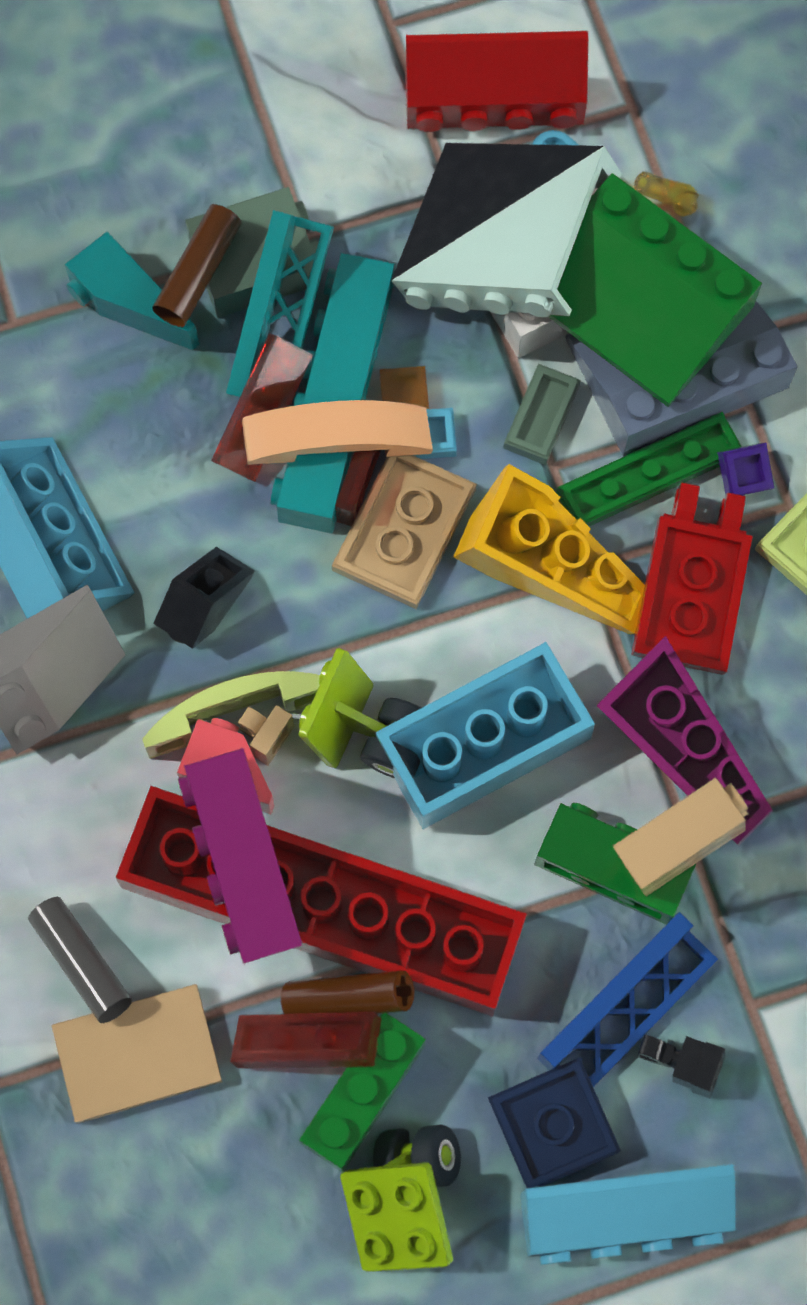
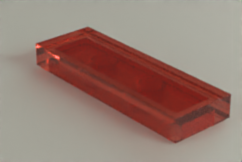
(268, 388)
(306, 1040)

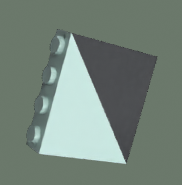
(500, 227)

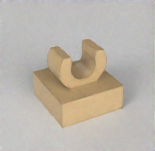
(267, 733)

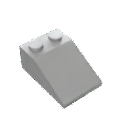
(53, 667)

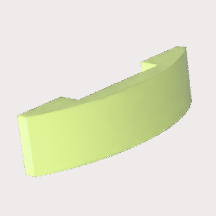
(174, 730)

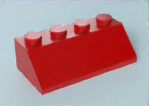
(496, 80)

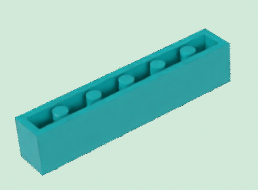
(337, 372)

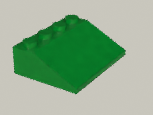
(650, 291)

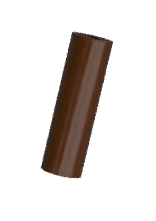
(197, 265)
(351, 993)

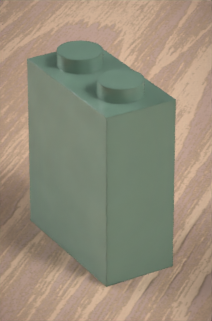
(236, 273)

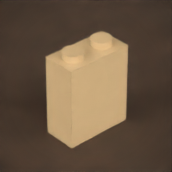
(683, 835)

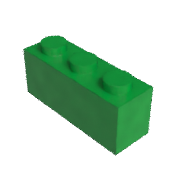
(583, 853)
(362, 1095)

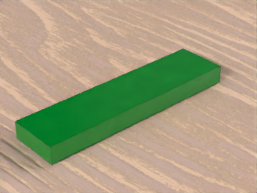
(648, 471)

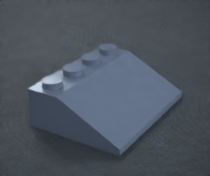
(741, 372)

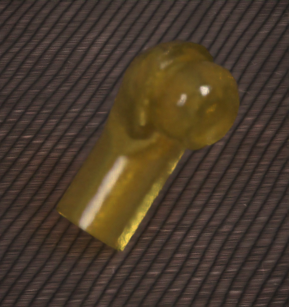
(668, 191)

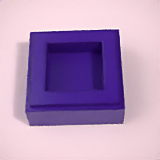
(746, 469)

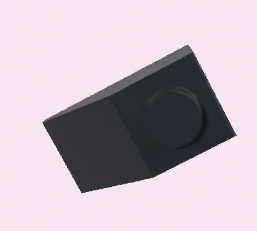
(202, 597)

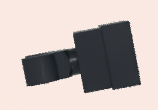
(694, 1065)

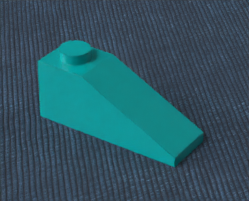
(122, 291)

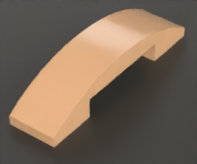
(334, 428)

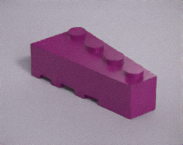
(679, 732)
(242, 856)

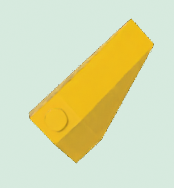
(541, 548)

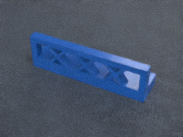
(618, 988)

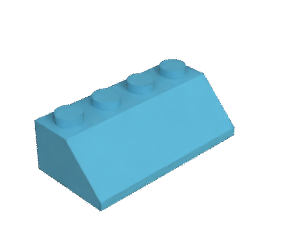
(49, 531)
(487, 734)
(629, 1211)

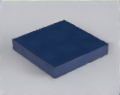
(554, 1124)

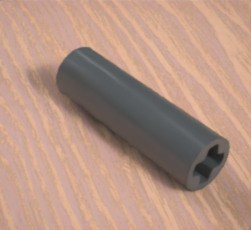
(79, 959)

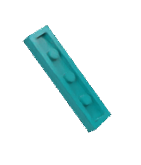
(267, 292)

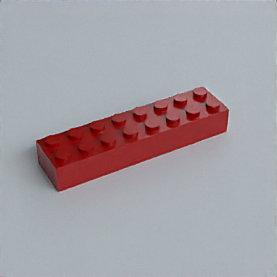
(341, 906)

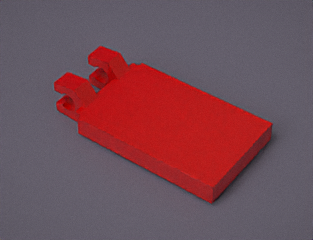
(695, 583)

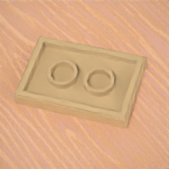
(404, 528)
(139, 1057)

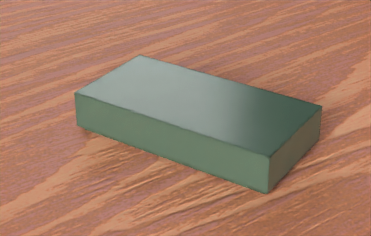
(542, 414)

